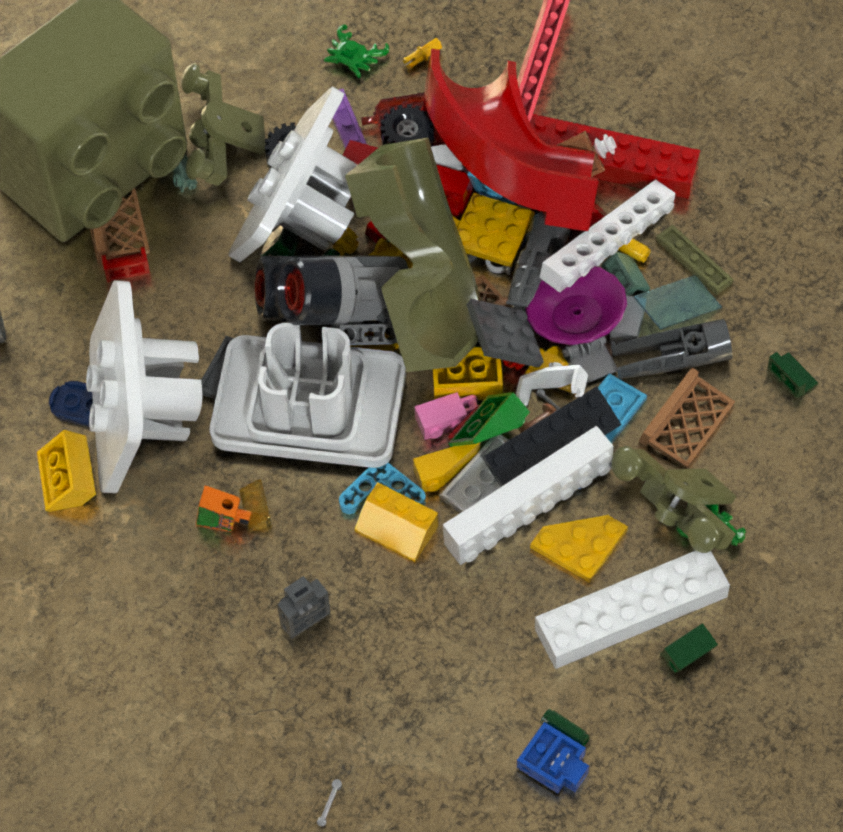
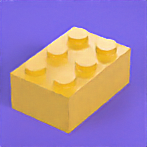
(472, 376)

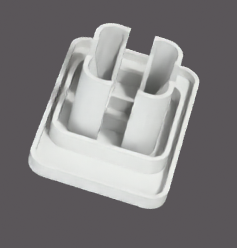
(304, 188)
(135, 387)
(308, 398)

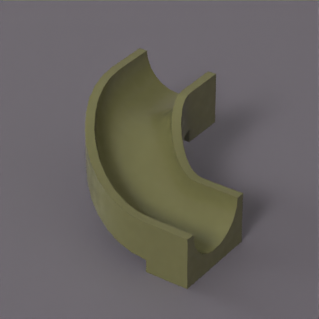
(410, 209)

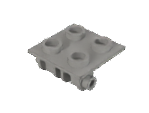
(592, 358)

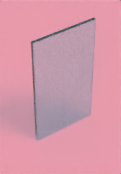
(677, 302)

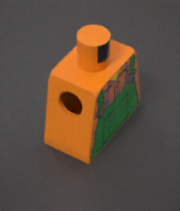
(220, 510)

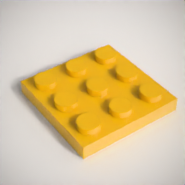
(494, 229)

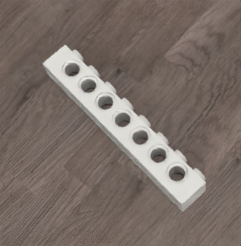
(607, 236)

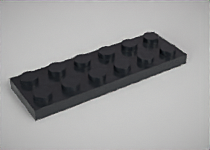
(551, 435)

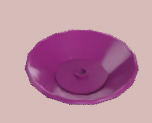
(595, 298)

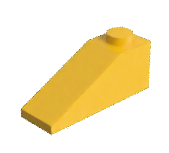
(440, 467)

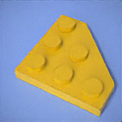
(580, 544)

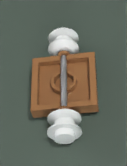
(600, 148)

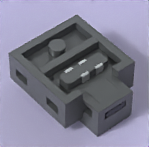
(303, 606)

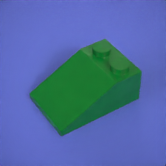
(493, 417)

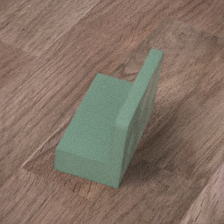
(626, 272)

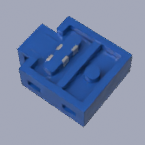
(554, 760)

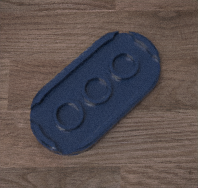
(71, 403)

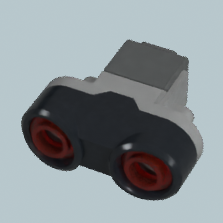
(328, 292)

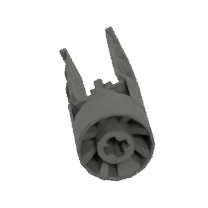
(541, 244)
(679, 349)

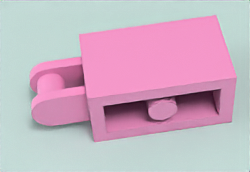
(443, 414)

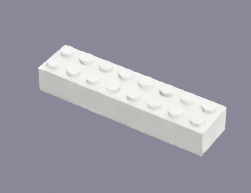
(528, 496)
(631, 607)

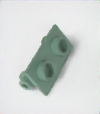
(180, 177)

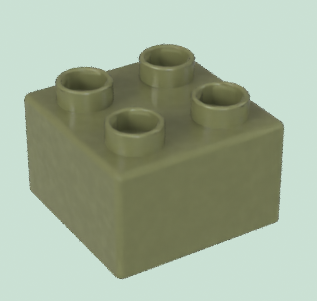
(87, 115)

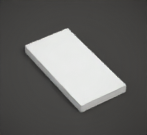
(474, 480)

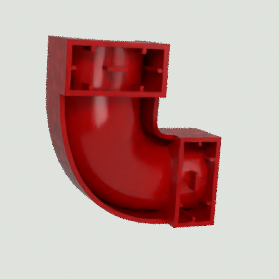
(500, 148)

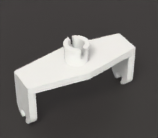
(552, 377)

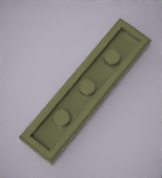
(694, 259)

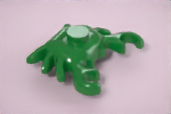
(352, 53)

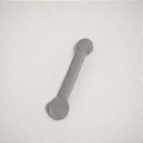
(541, 394)
(336, 785)

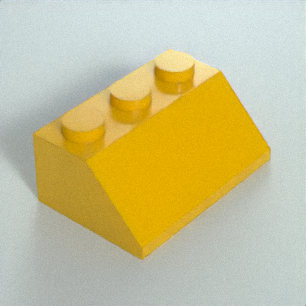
(66, 471)
(397, 522)

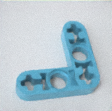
(387, 479)

